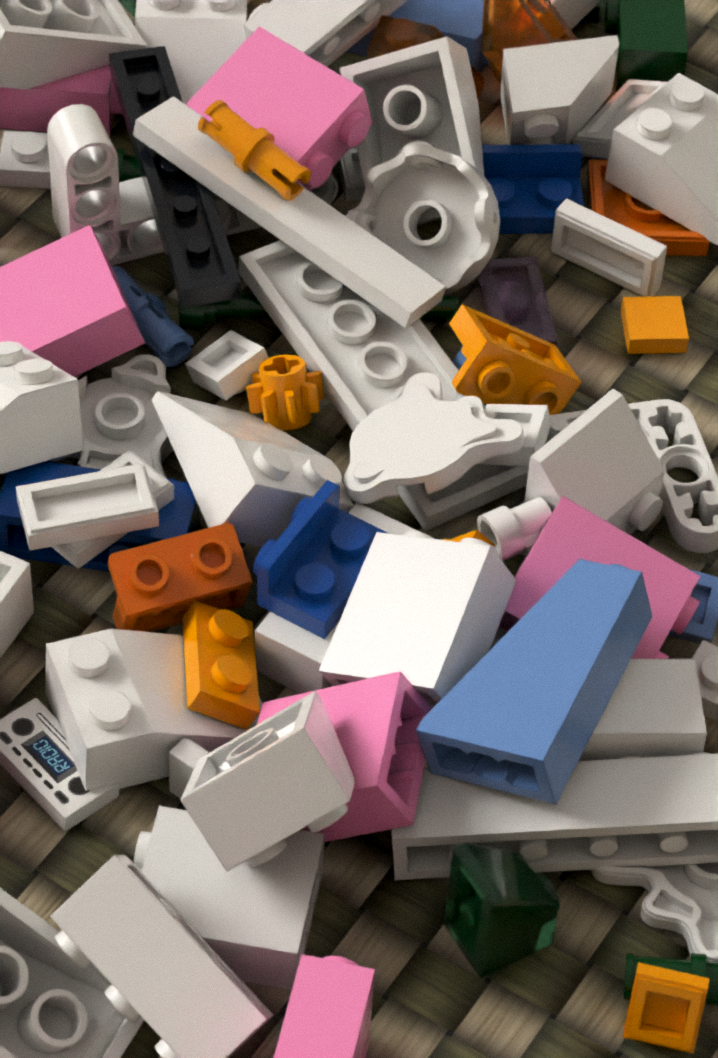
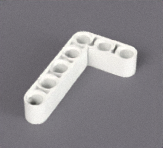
(89, 190)

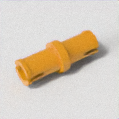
(254, 150)

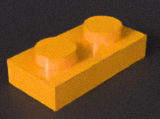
(220, 665)

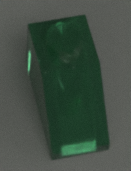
(498, 907)

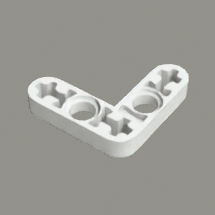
(686, 452)

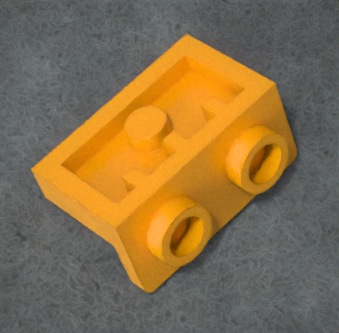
(510, 364)

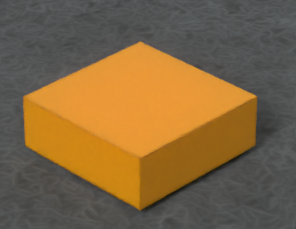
(654, 325)
(666, 1007)

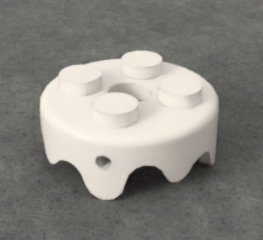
(427, 180)

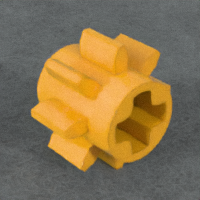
(285, 392)

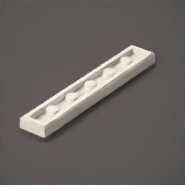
(303, 223)

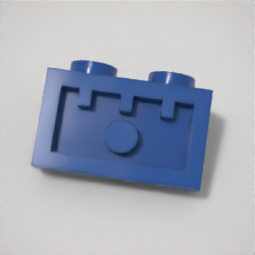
(532, 183)
(314, 562)

